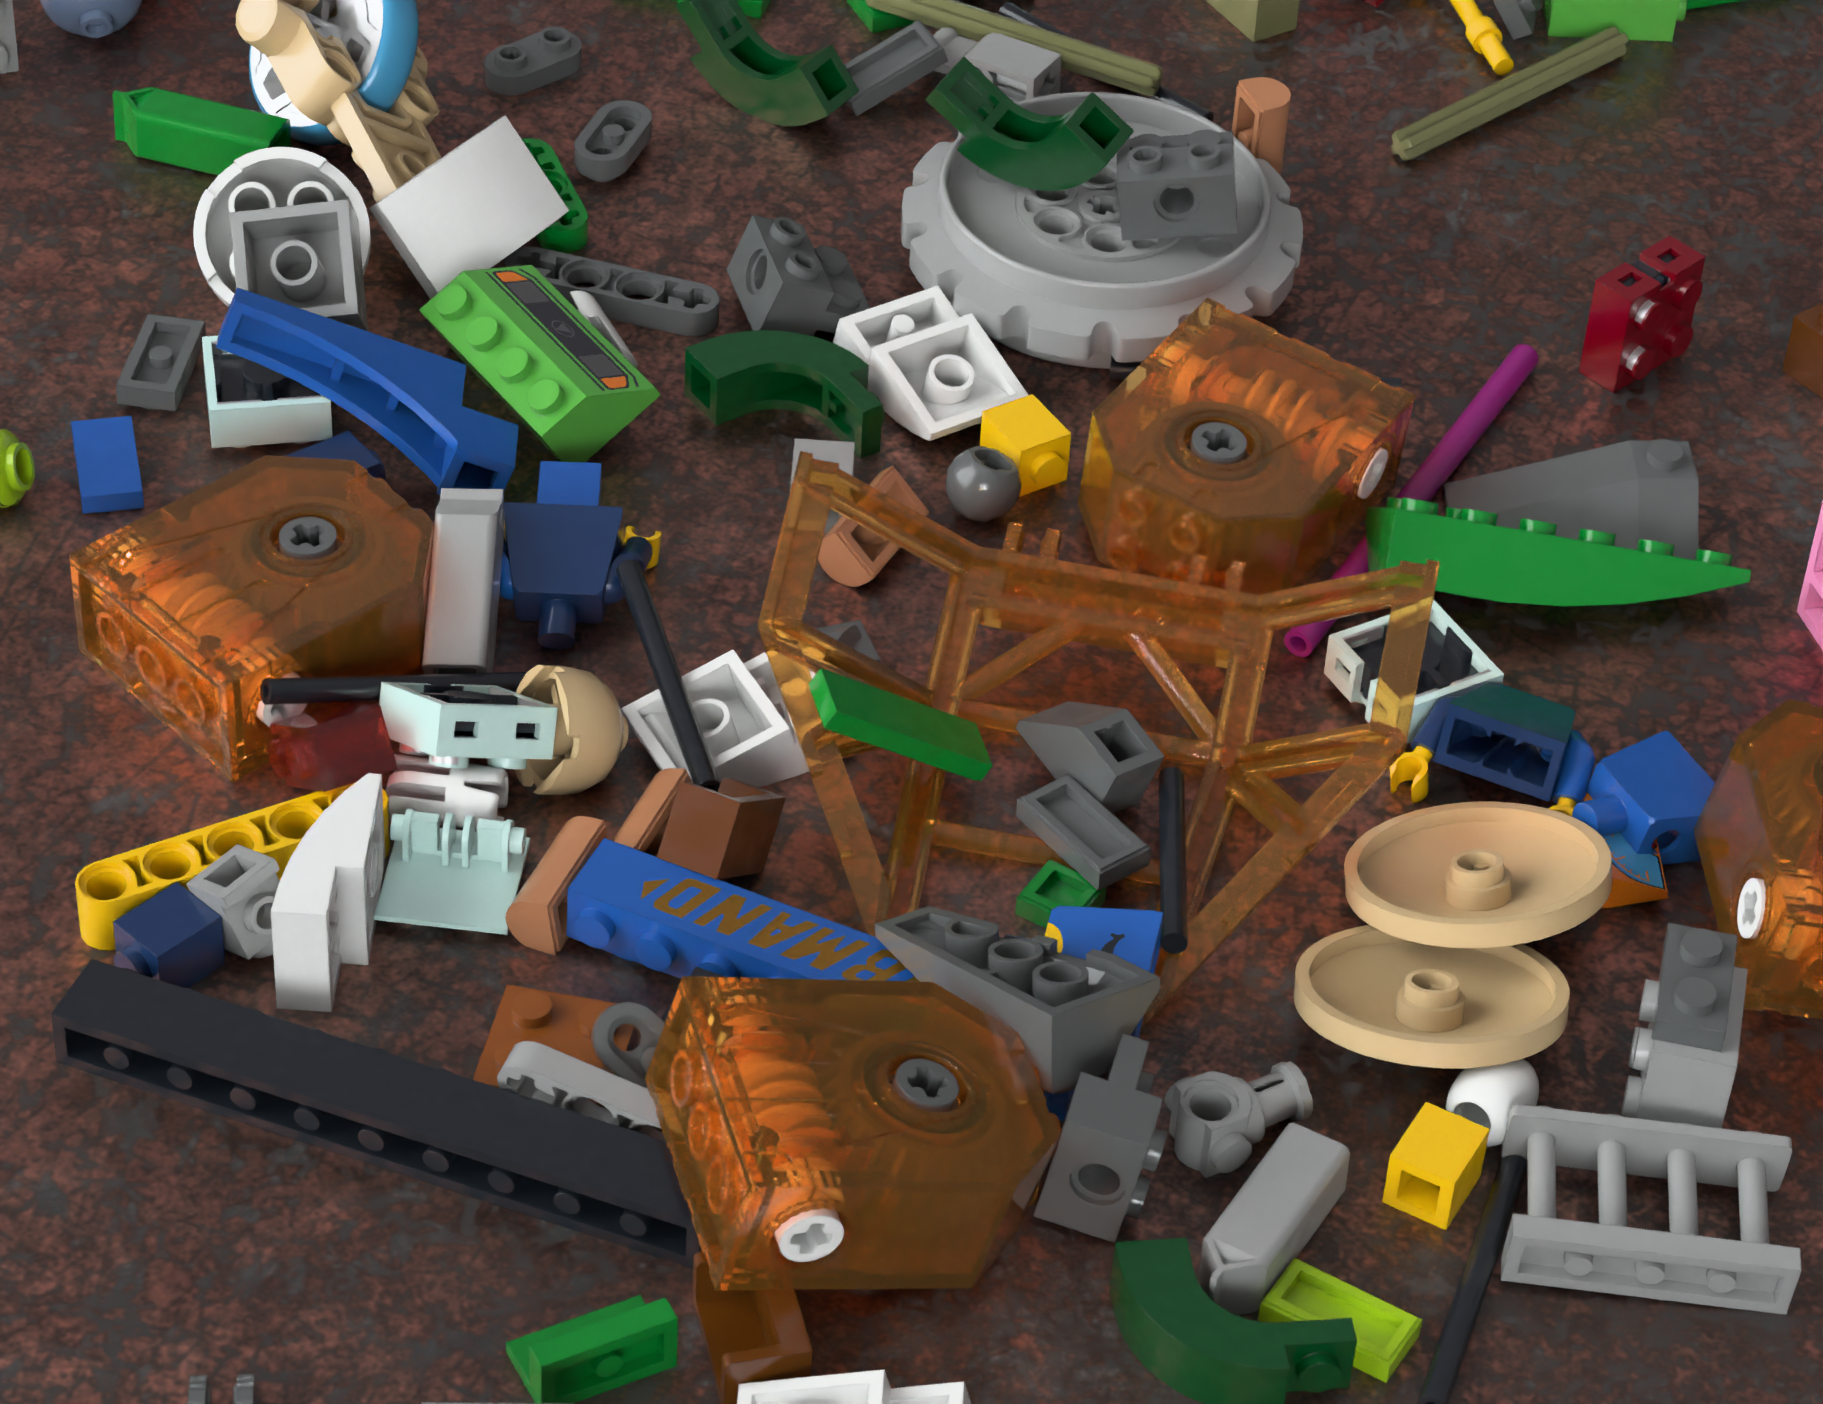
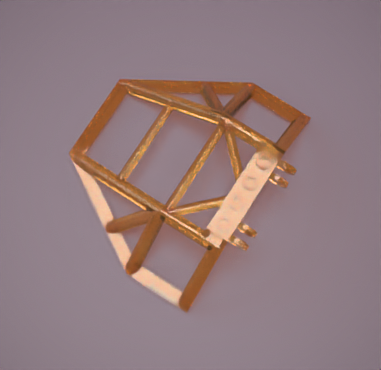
(1105, 609)

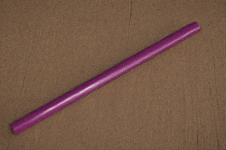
(1434, 470)

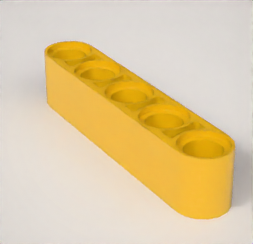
(128, 879)

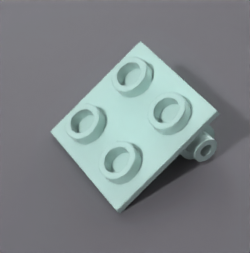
(452, 874)

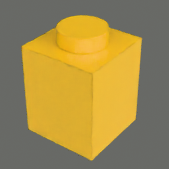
(1031, 439)
(1435, 1165)

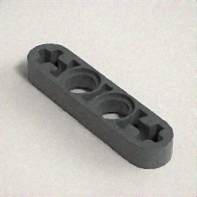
(674, 303)

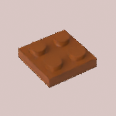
(547, 1019)

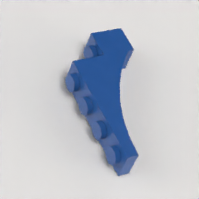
(389, 385)

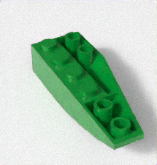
(1533, 563)

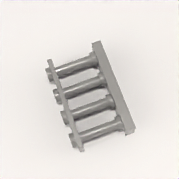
(1644, 1261)

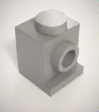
(241, 891)

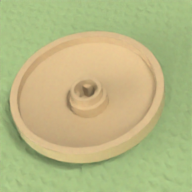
(1478, 874)
(1430, 1001)

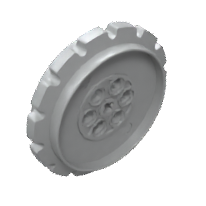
(1053, 265)

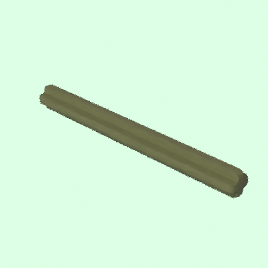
(1075, 54)
(1508, 94)

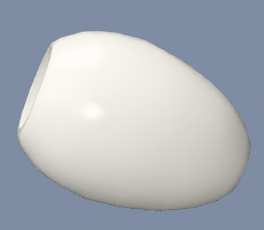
(1490, 1092)

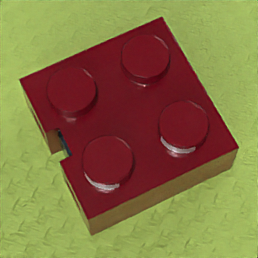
(1642, 314)

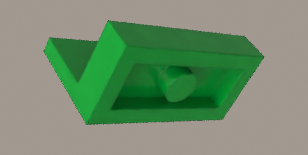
(597, 1351)

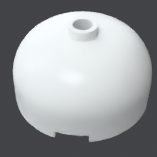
(263, 181)

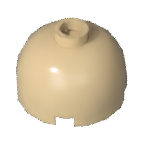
(587, 730)

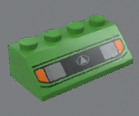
(540, 358)

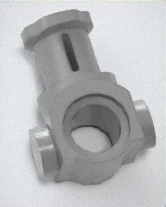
(1222, 1115)

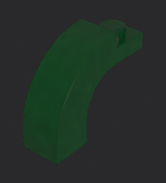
(759, 77)
(1025, 145)
(785, 372)
(1208, 1349)

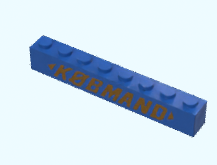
(689, 920)

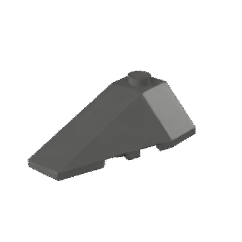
(1616, 489)
(1059, 1004)

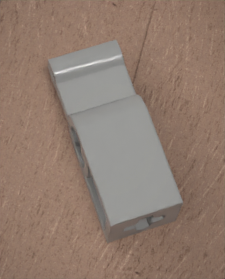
(1010, 64)

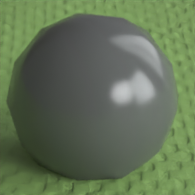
(983, 483)

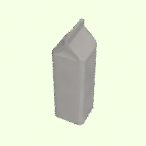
(464, 582)
(1272, 1218)

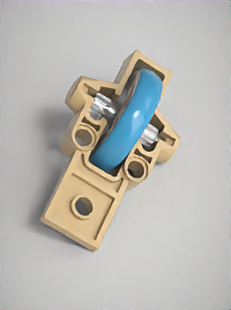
(345, 78)

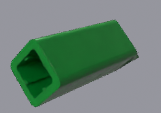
(193, 129)

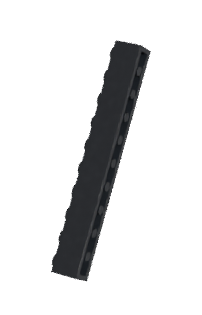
(376, 1108)

